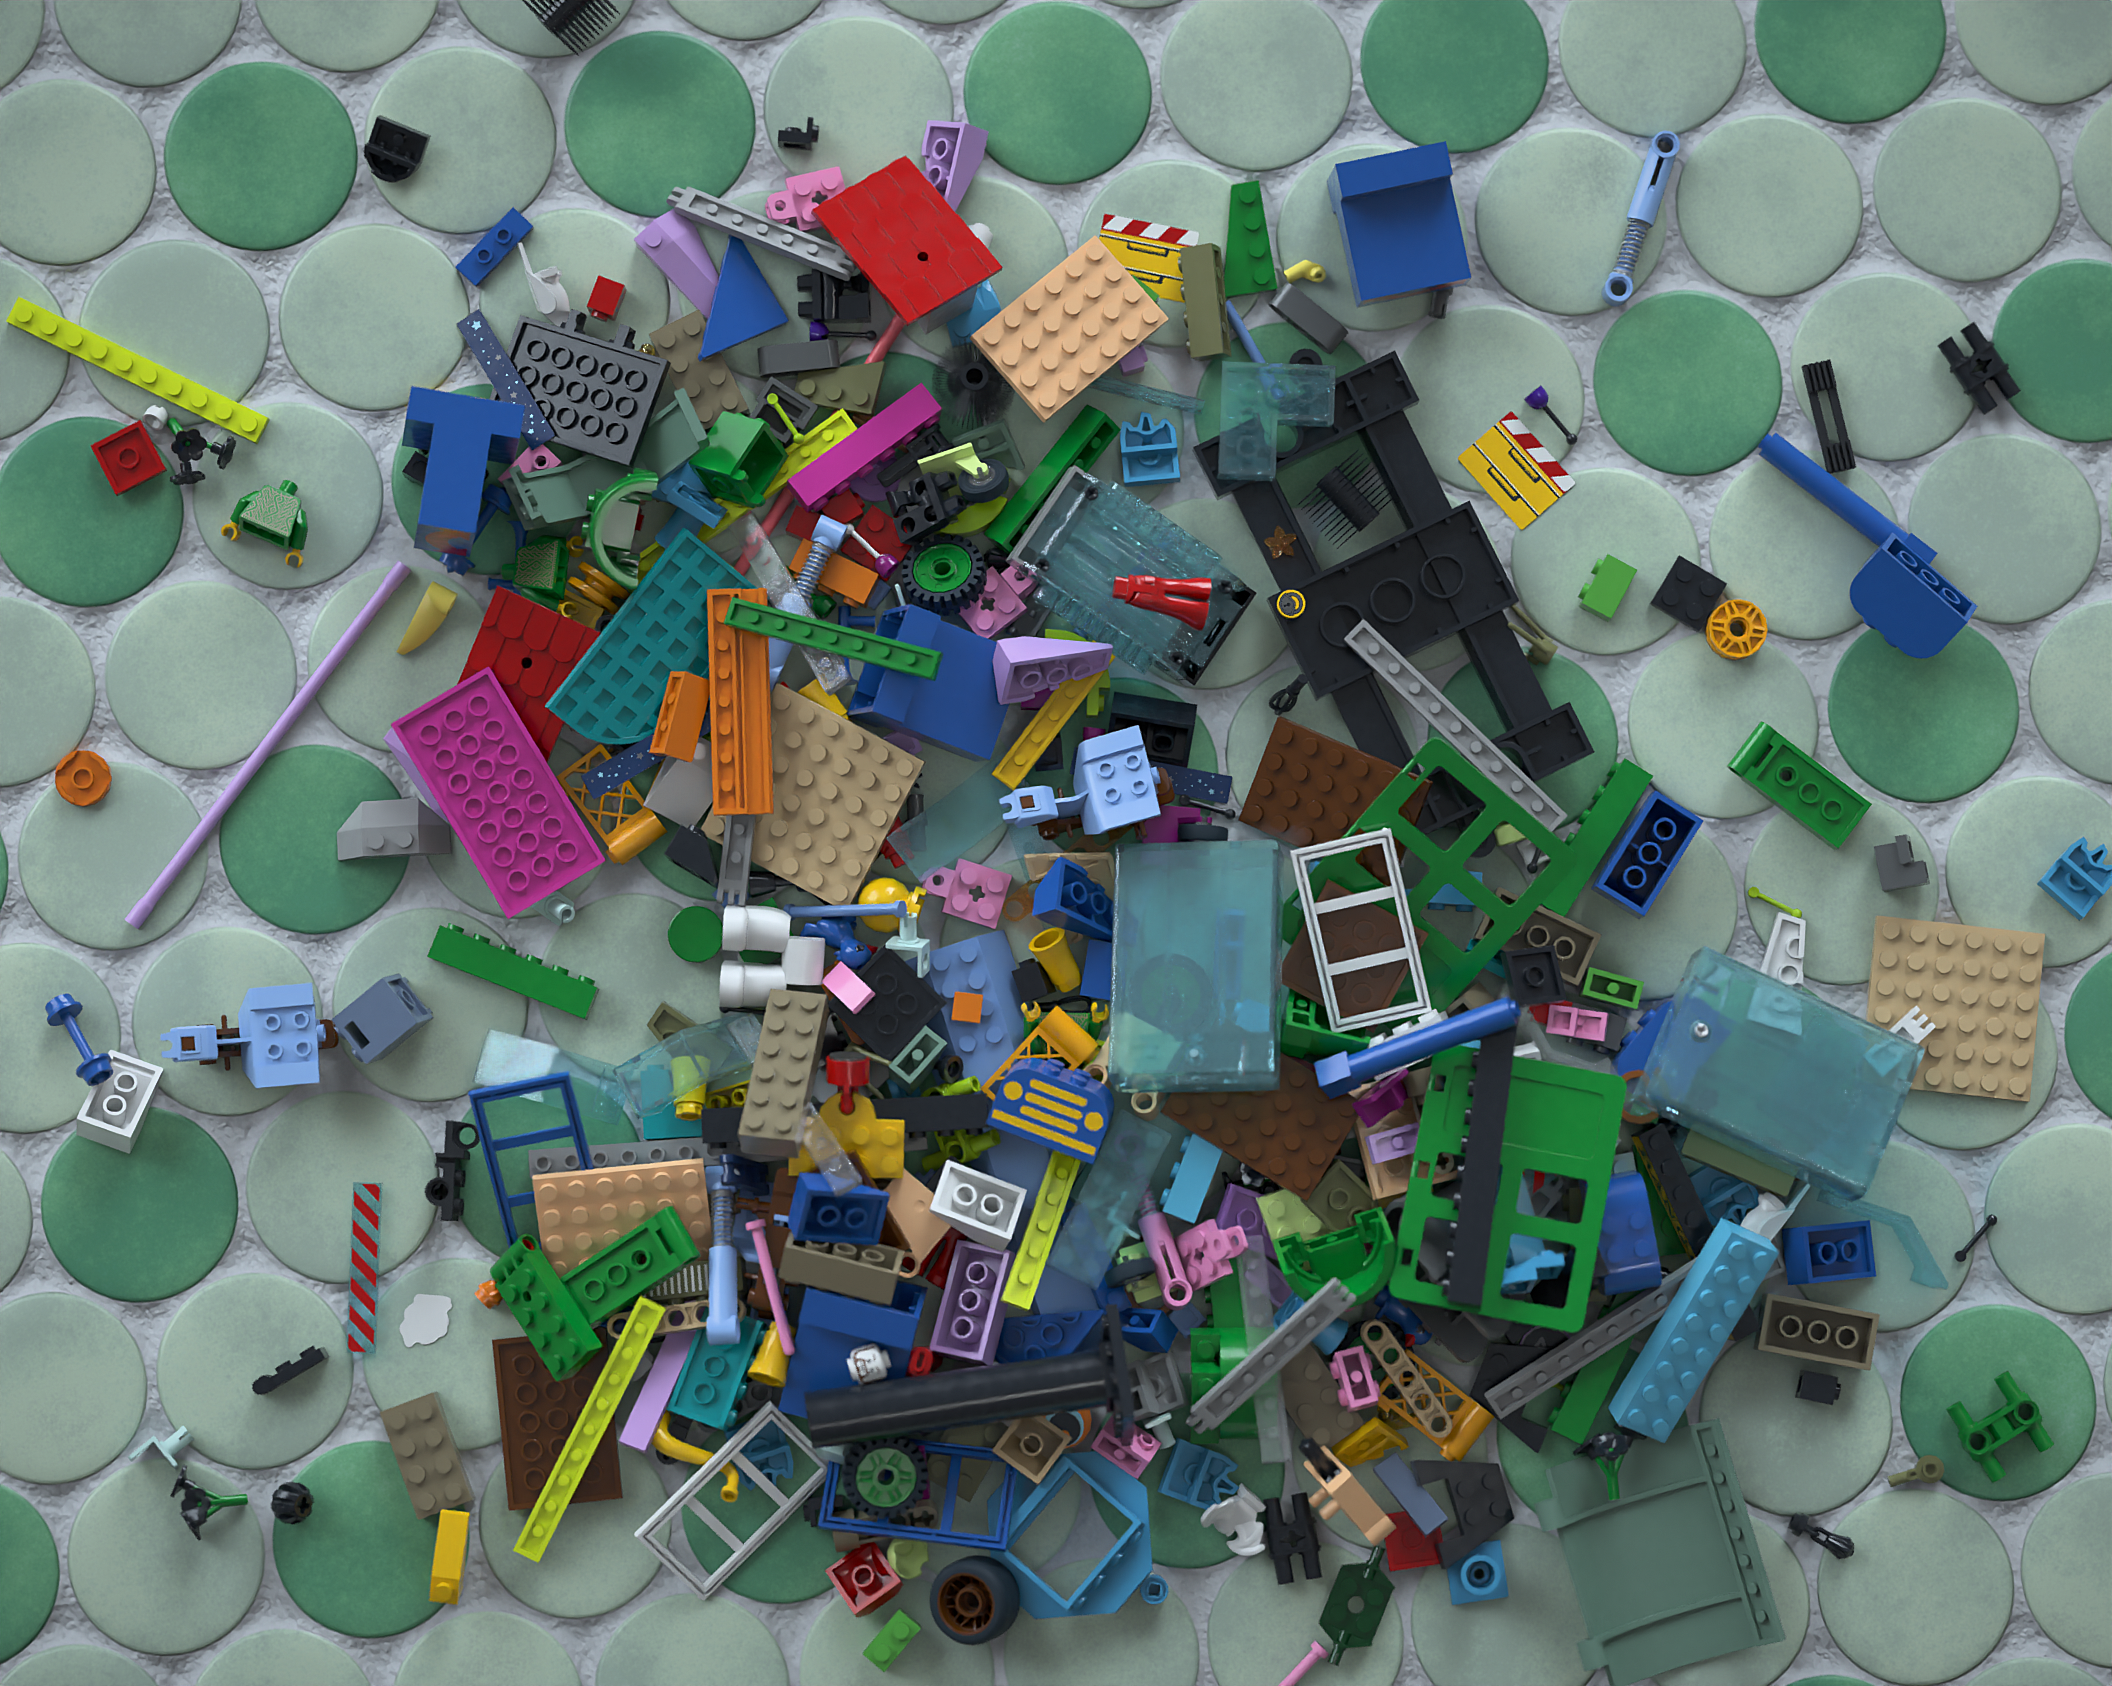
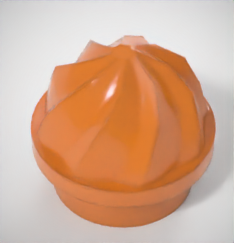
(488, 1294)

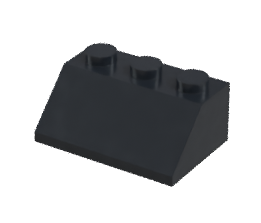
(1163, 724)
(694, 854)

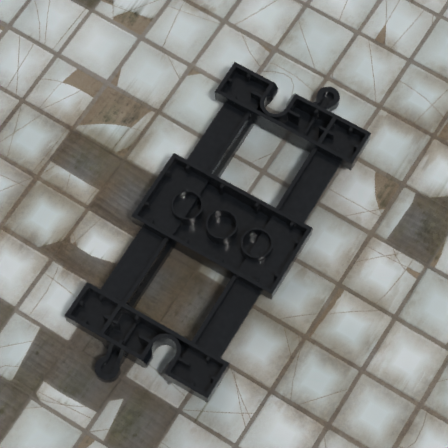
(1410, 589)

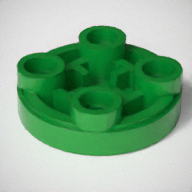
(695, 934)

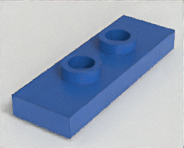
(494, 247)

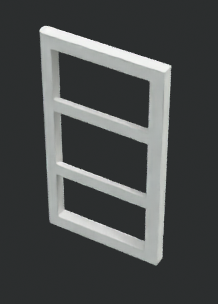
(1410, 951)
(686, 1494)

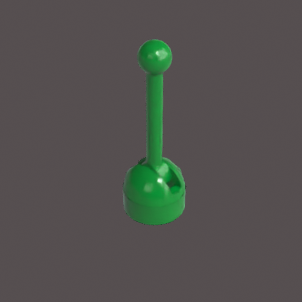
(822, 605)

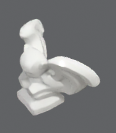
(1238, 1515)

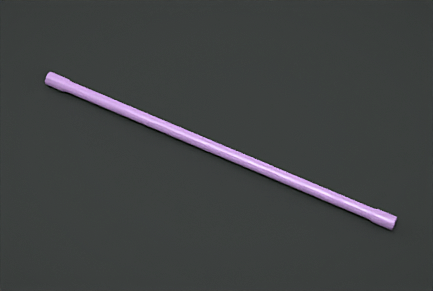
(146, 904)

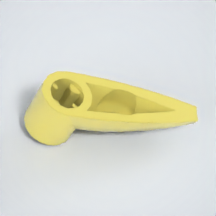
(428, 617)

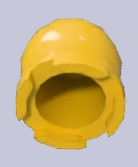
(886, 892)

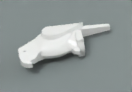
(547, 291)
(1771, 1214)

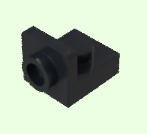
(796, 139)
(1052, 757)
(815, 1503)

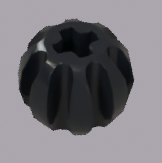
(292, 1503)

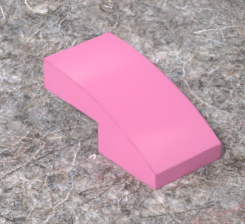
(848, 987)
(1577, 1023)

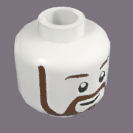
(868, 1364)

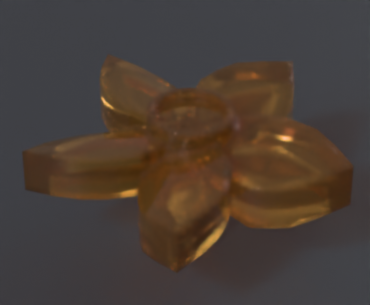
(1281, 542)

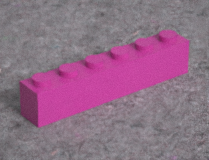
(864, 448)

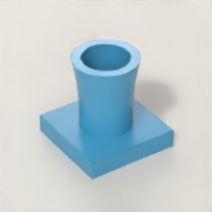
(691, 513)
(1327, 1339)
(1493, 1584)

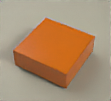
(967, 1007)

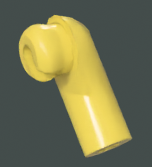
(1307, 270)

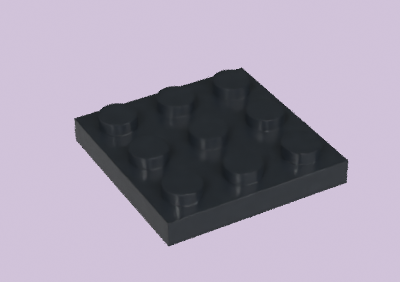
(898, 1008)

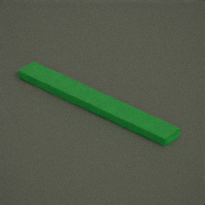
(833, 639)

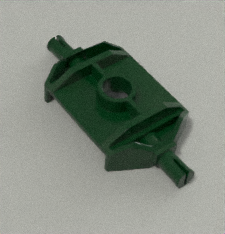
(1359, 1628)

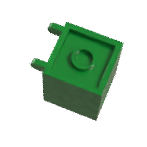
(739, 459)

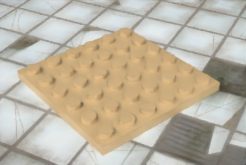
(832, 799)
(1974, 988)

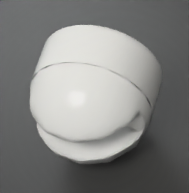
(155, 417)

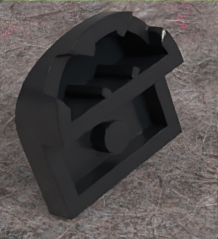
(394, 150)

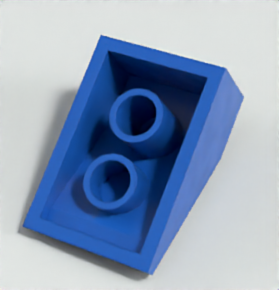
(824, 1217)
(1828, 1252)

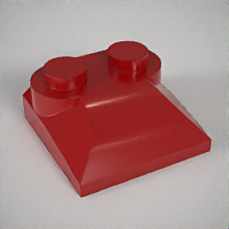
(865, 1579)

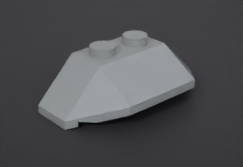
(392, 831)

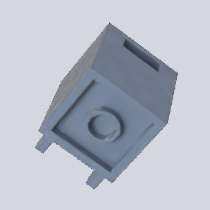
(381, 1018)

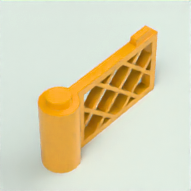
(630, 836)
(1061, 1034)
(1467, 1420)

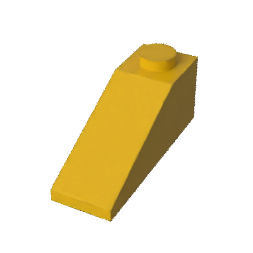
(449, 1557)

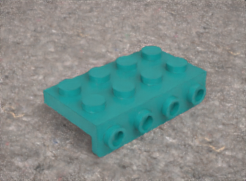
(716, 1375)

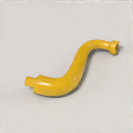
(676, 1449)

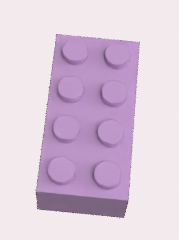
(971, 1304)

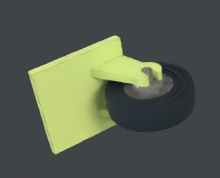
(977, 479)
(1136, 1273)

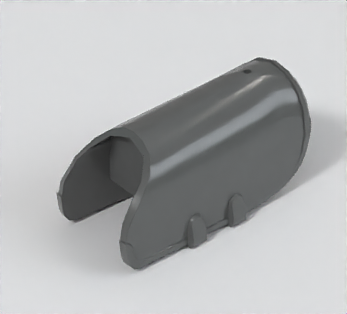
(1458, 1331)

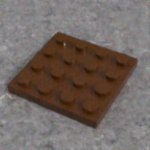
(1347, 936)

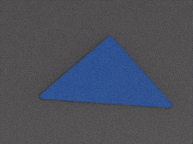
(741, 303)
(1044, 1334)

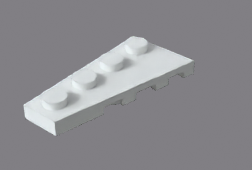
(1785, 950)

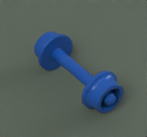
(496, 499)
(95, 1067)

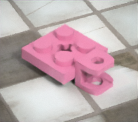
(798, 197)
(1008, 603)
(955, 889)
(1217, 1249)

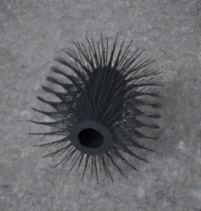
(562, 14)
(971, 393)
(1347, 498)

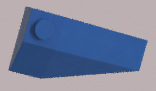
(1073, 901)

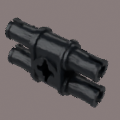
(1974, 382)
(1306, 1546)

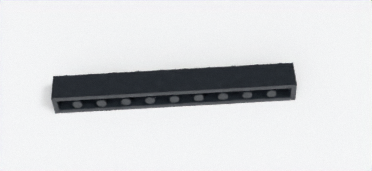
(920, 1115)
(1481, 1168)

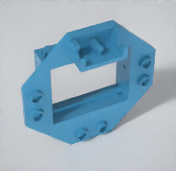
(1118, 1572)

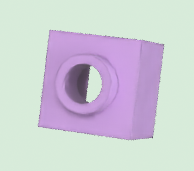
(1133, 362)

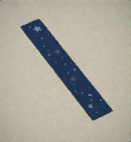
(504, 377)
(629, 763)
(1190, 781)

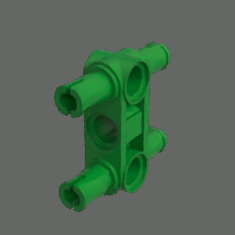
(2000, 1426)

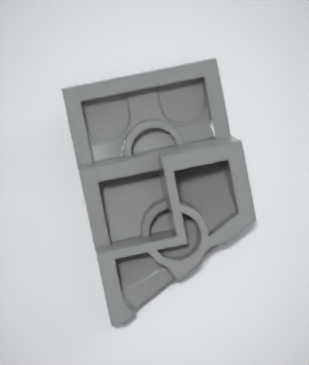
(1156, 1386)

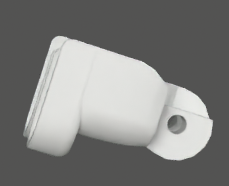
(765, 930)

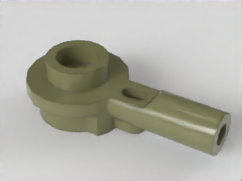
(1928, 1469)

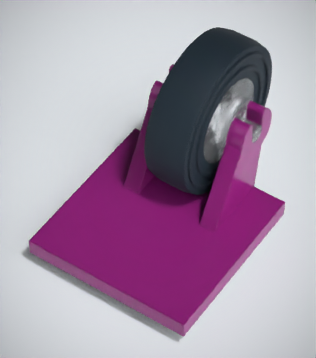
(1182, 825)

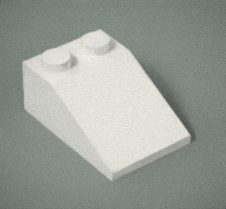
(683, 788)
(120, 1104)
(978, 1205)

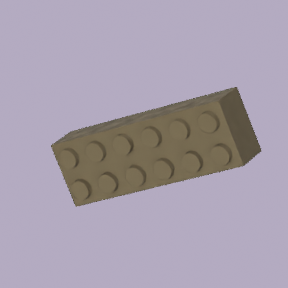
(784, 1073)

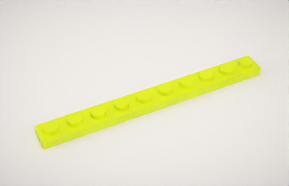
(137, 370)
(800, 455)
(1042, 1225)
(589, 1428)

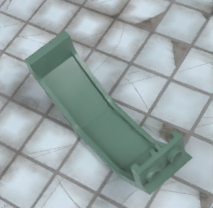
(562, 492)

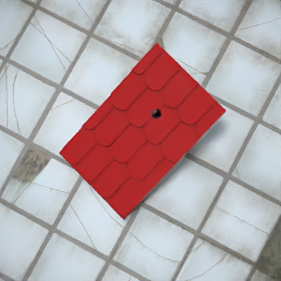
(909, 244)
(524, 632)

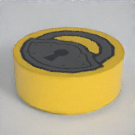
(1291, 604)

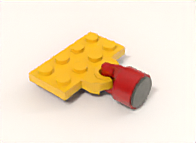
(854, 1121)

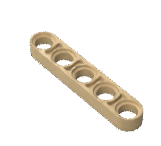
(664, 1327)
(1394, 1371)

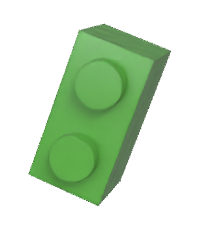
(1607, 587)
(1611, 989)
(891, 1640)

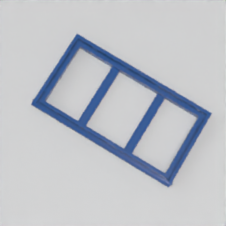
(490, 1146)
(944, 1535)

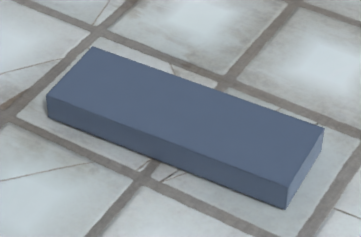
(1412, 1498)

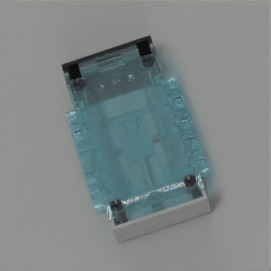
(1104, 531)

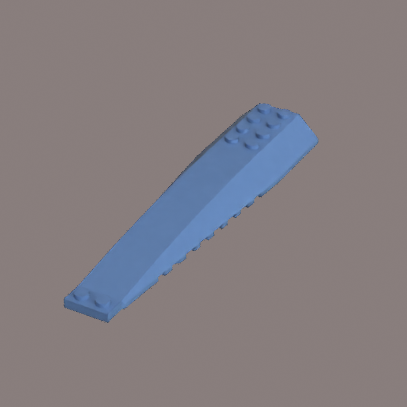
(984, 968)

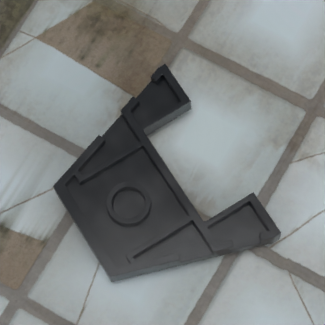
(1499, 1364)
(1477, 1501)

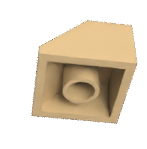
(1032, 1446)

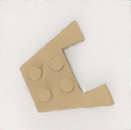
(1097, 864)

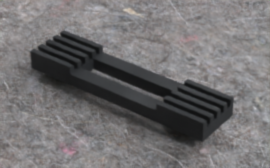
(1817, 378)

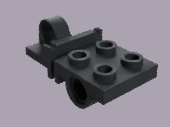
(453, 1176)

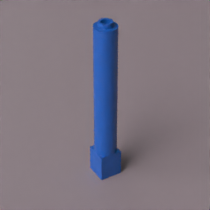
(1836, 495)
(1345, 1072)

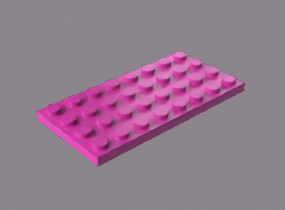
(498, 792)

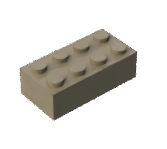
(705, 382)
(1571, 940)
(843, 1267)
(1816, 1331)
(1313, 1400)
(427, 1455)

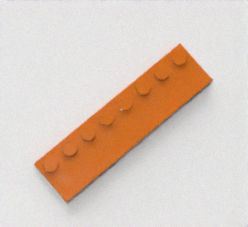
(739, 710)

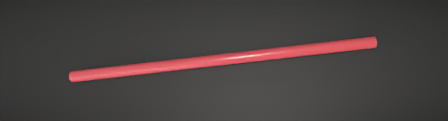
(786, 497)

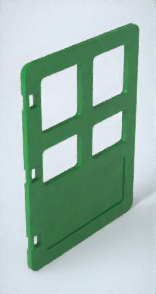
(1444, 964)
(1555, 1124)

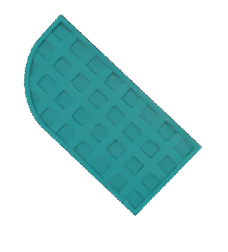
(658, 630)

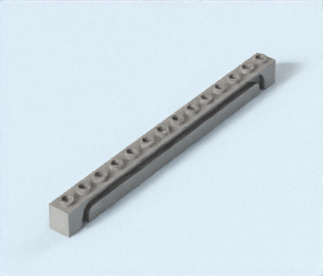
(625, 1154)

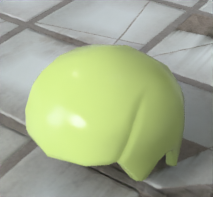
(907, 1557)

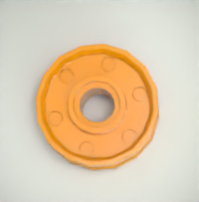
(598, 588)
(1752, 624)

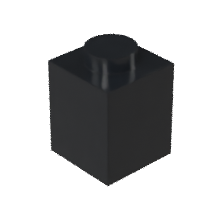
(1032, 981)
(1818, 1387)

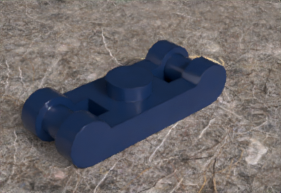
(744, 1174)

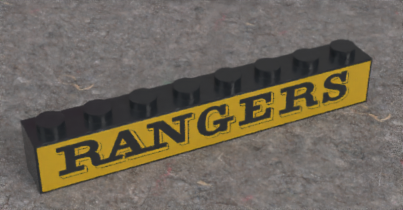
(1682, 1203)

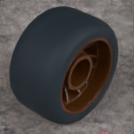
(956, 1605)

